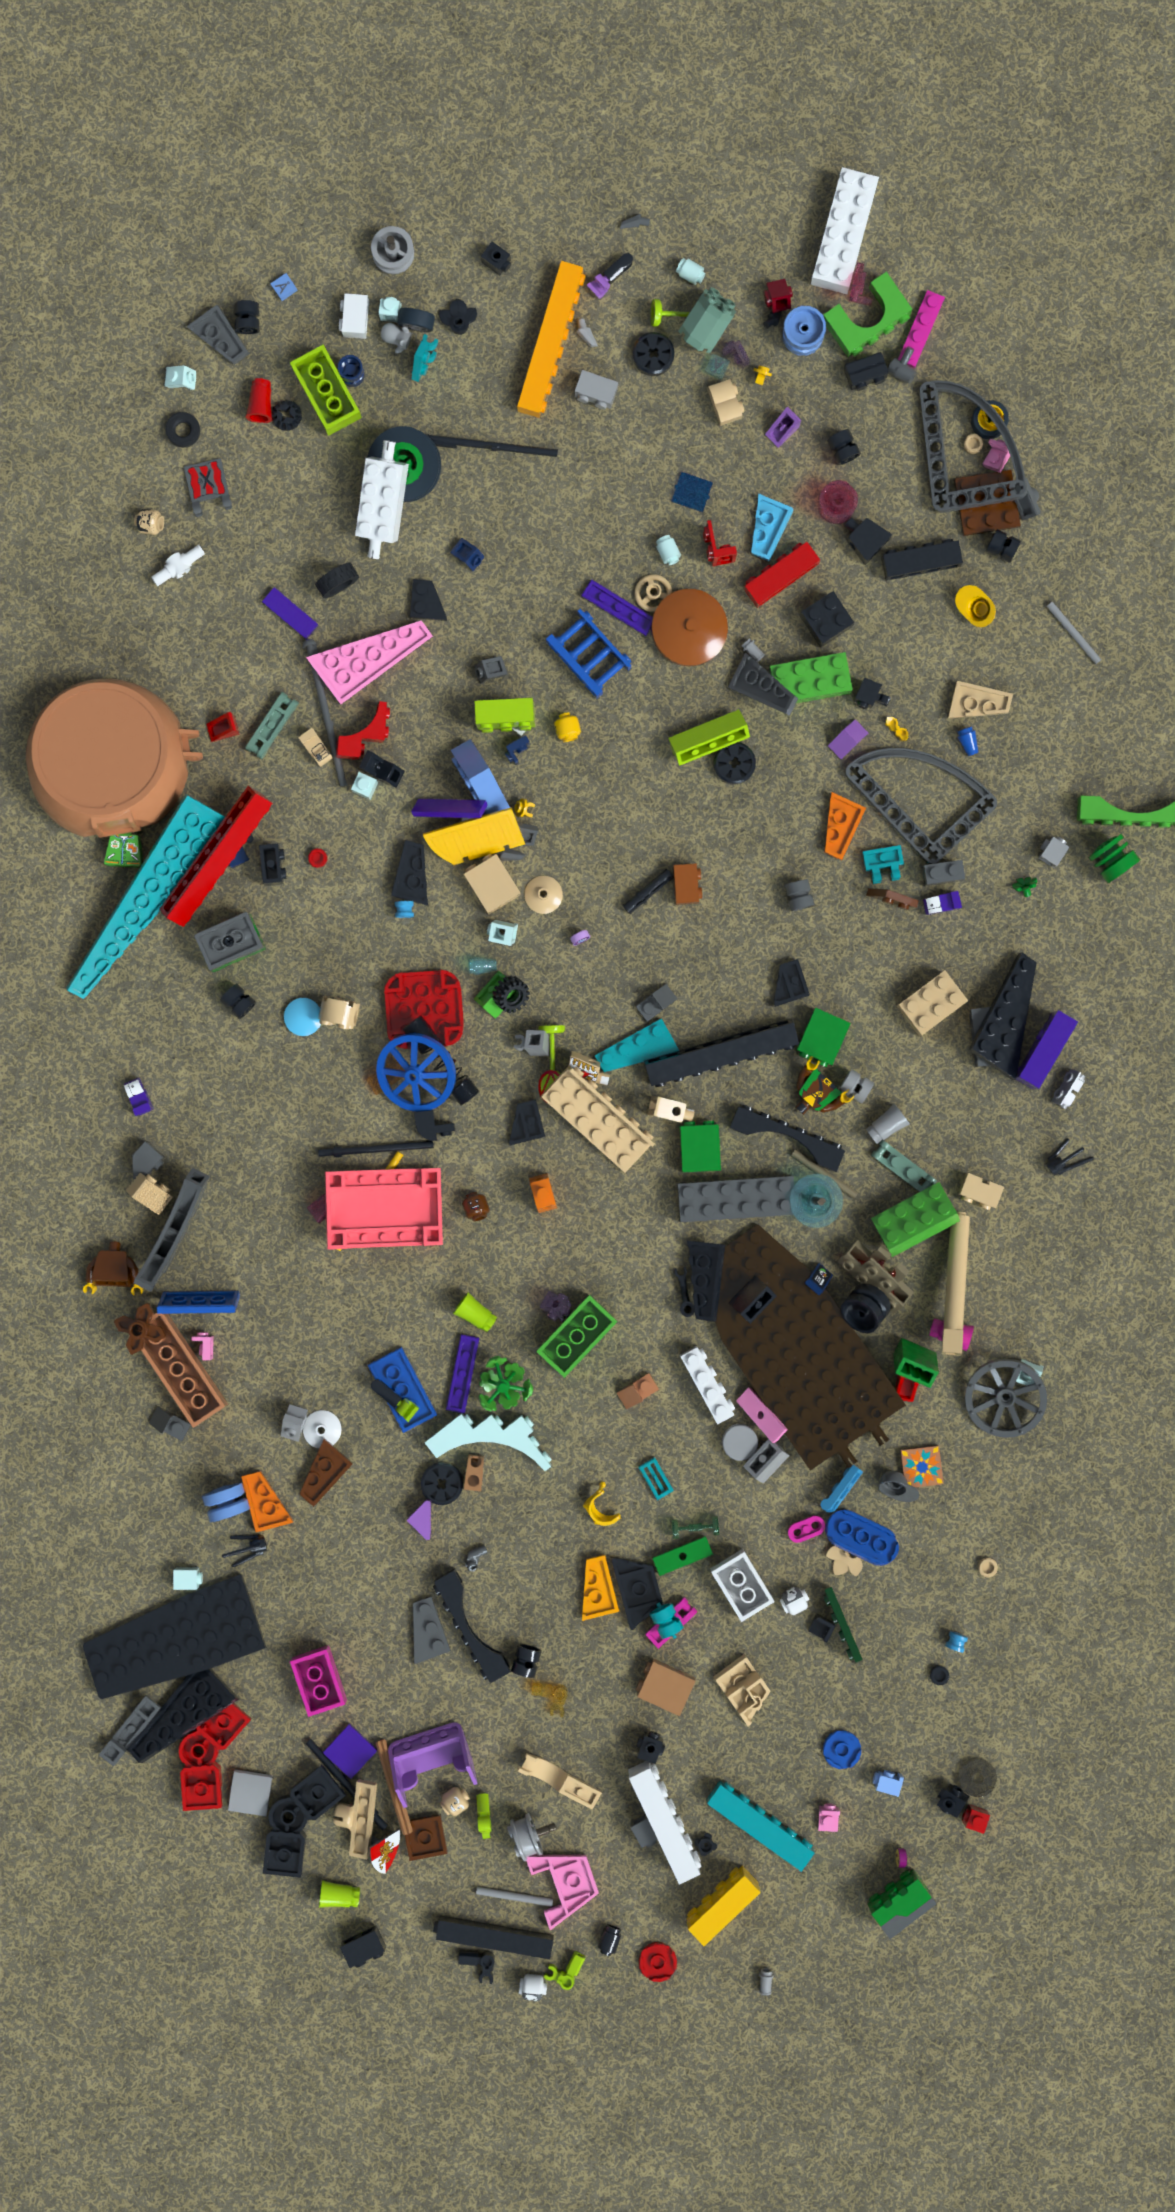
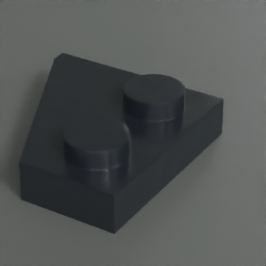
(426, 602)
(790, 983)
(527, 1123)

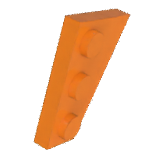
(842, 823)
(264, 1504)

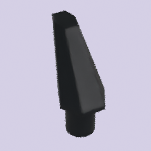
(773, 319)

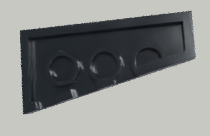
(706, 1268)

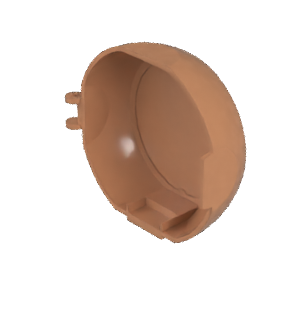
(108, 758)

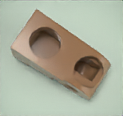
(474, 1473)

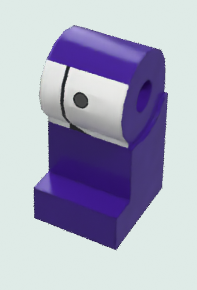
(942, 903)
(138, 1097)

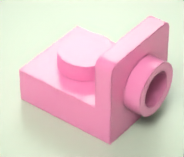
(997, 456)
(206, 1348)
(828, 1817)

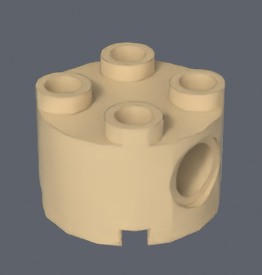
(339, 1011)

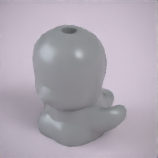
(395, 335)

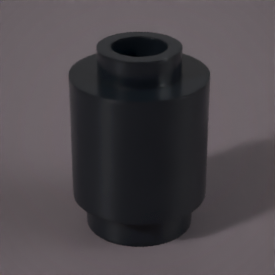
(609, 1940)

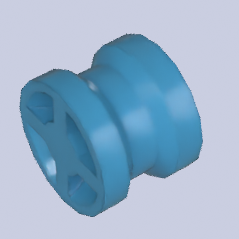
(404, 909)
(956, 1641)

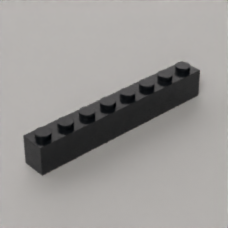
(721, 1052)

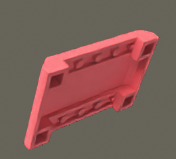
(383, 1208)

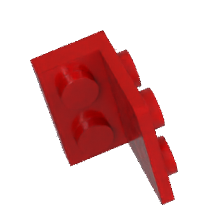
(721, 556)

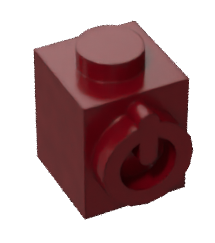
(778, 295)

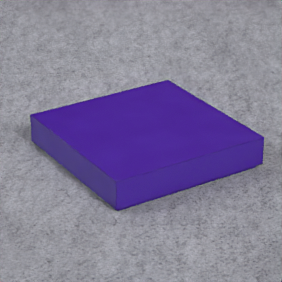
(350, 1751)

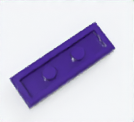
(290, 613)

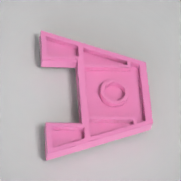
(572, 1880)

